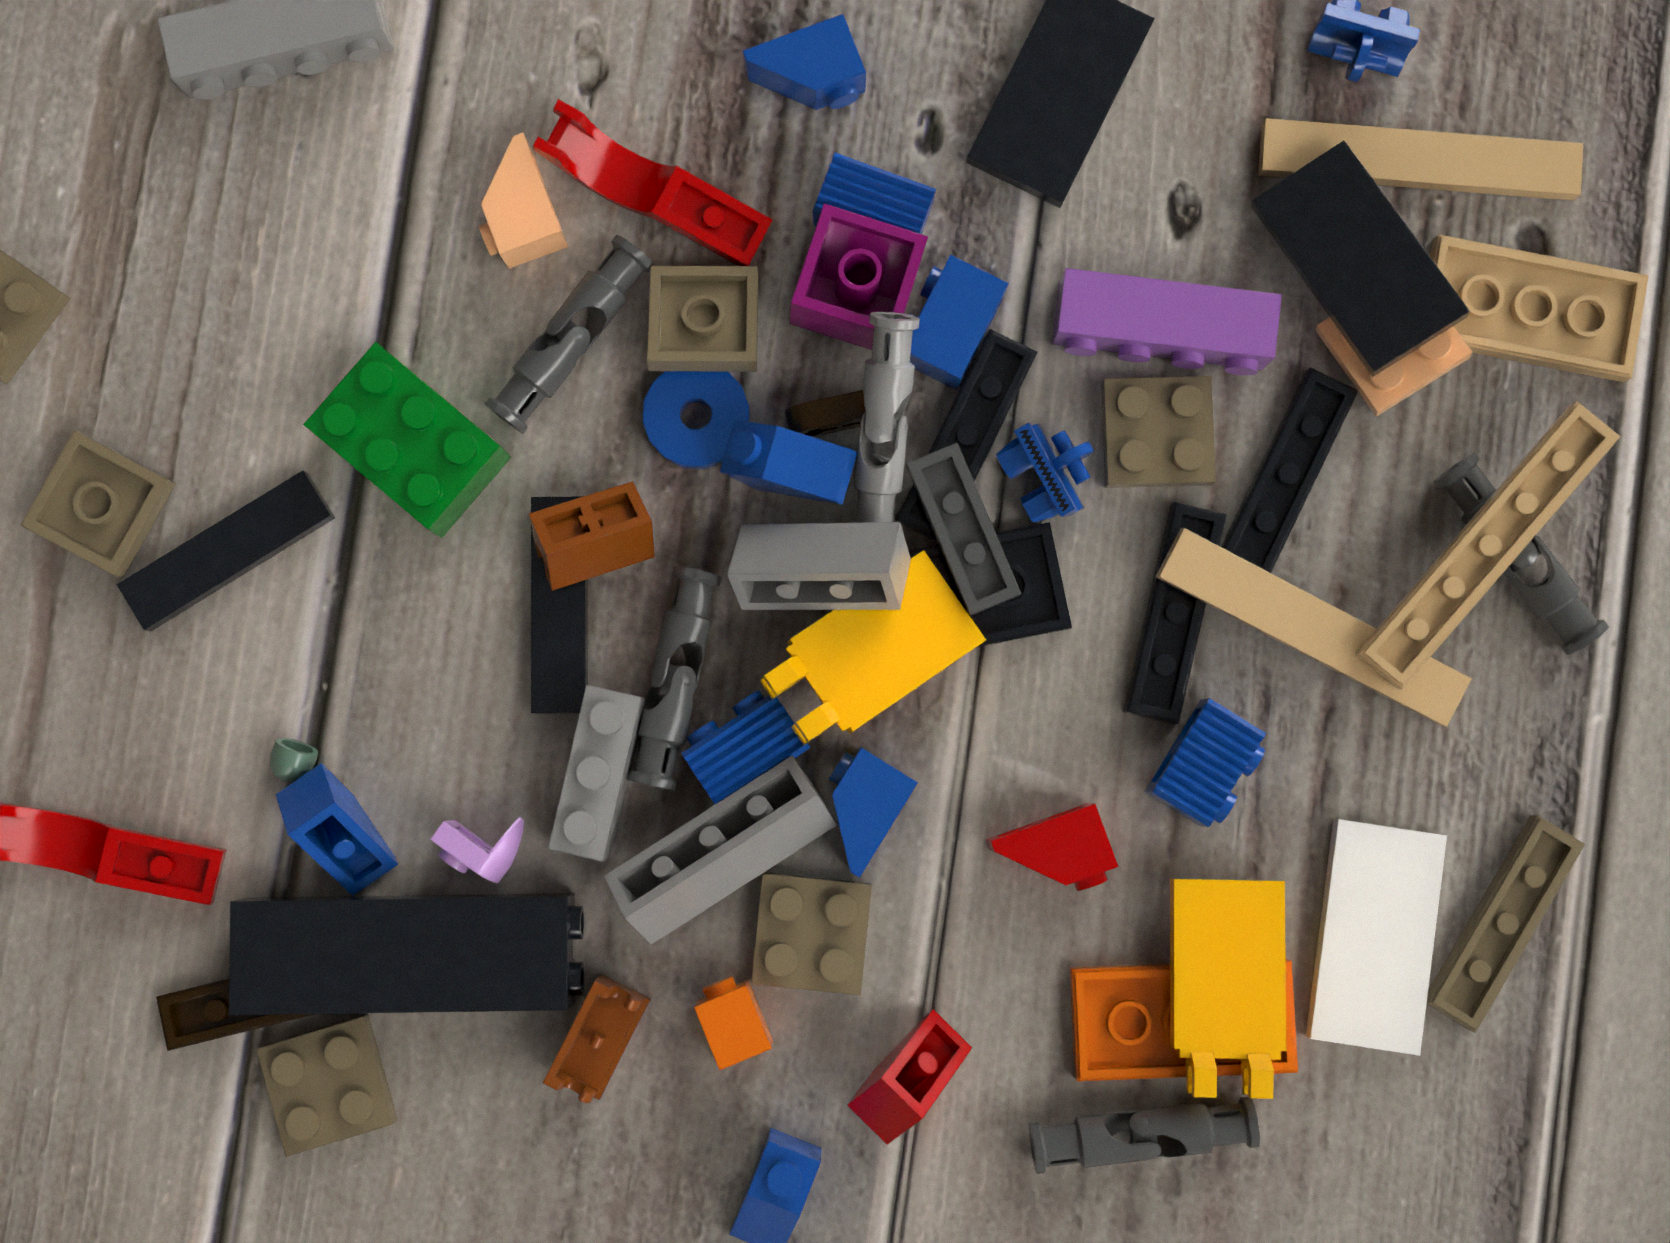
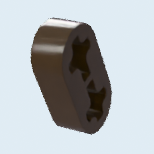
(827, 414)

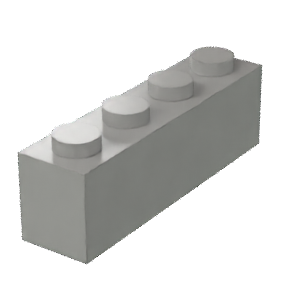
(268, 39)
(720, 851)

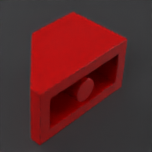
(1062, 847)
(910, 1078)

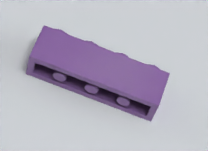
(1166, 320)

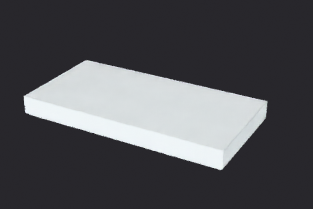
(1376, 937)

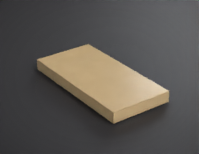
(1545, 307)

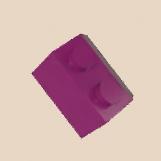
(853, 271)

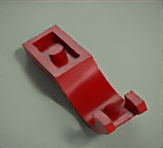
(653, 188)
(110, 853)

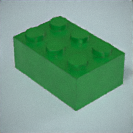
(407, 440)

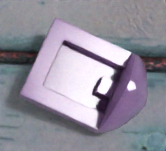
(466, 850)

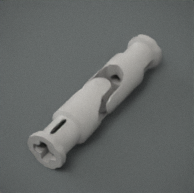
(886, 394)

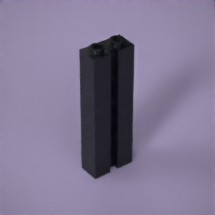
(404, 954)

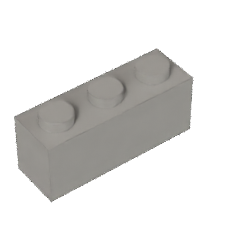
(820, 566)
(597, 774)

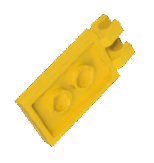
(876, 657)
(1228, 980)

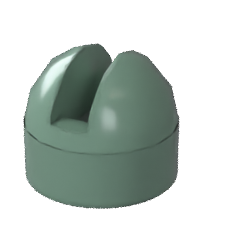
(292, 759)

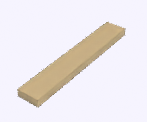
(1430, 158)
(1487, 545)
(1302, 623)

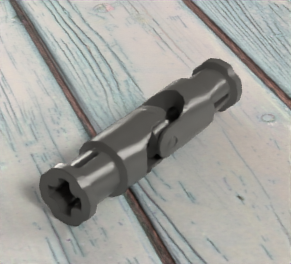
(556, 351)
(1557, 593)
(670, 698)
(1153, 1134)

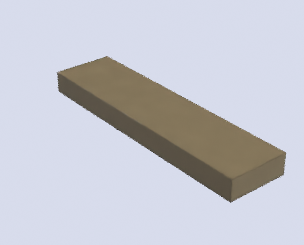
(1503, 922)

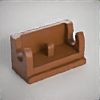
(593, 535)
(597, 1039)

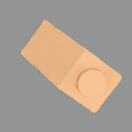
(519, 209)

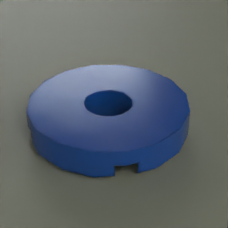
(664, 409)

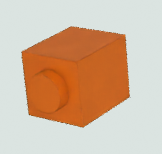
(732, 1022)

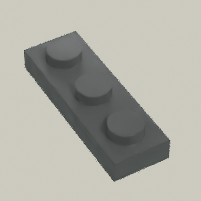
(963, 529)

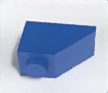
(810, 65)
(787, 462)
(867, 804)
(334, 829)
(777, 1189)

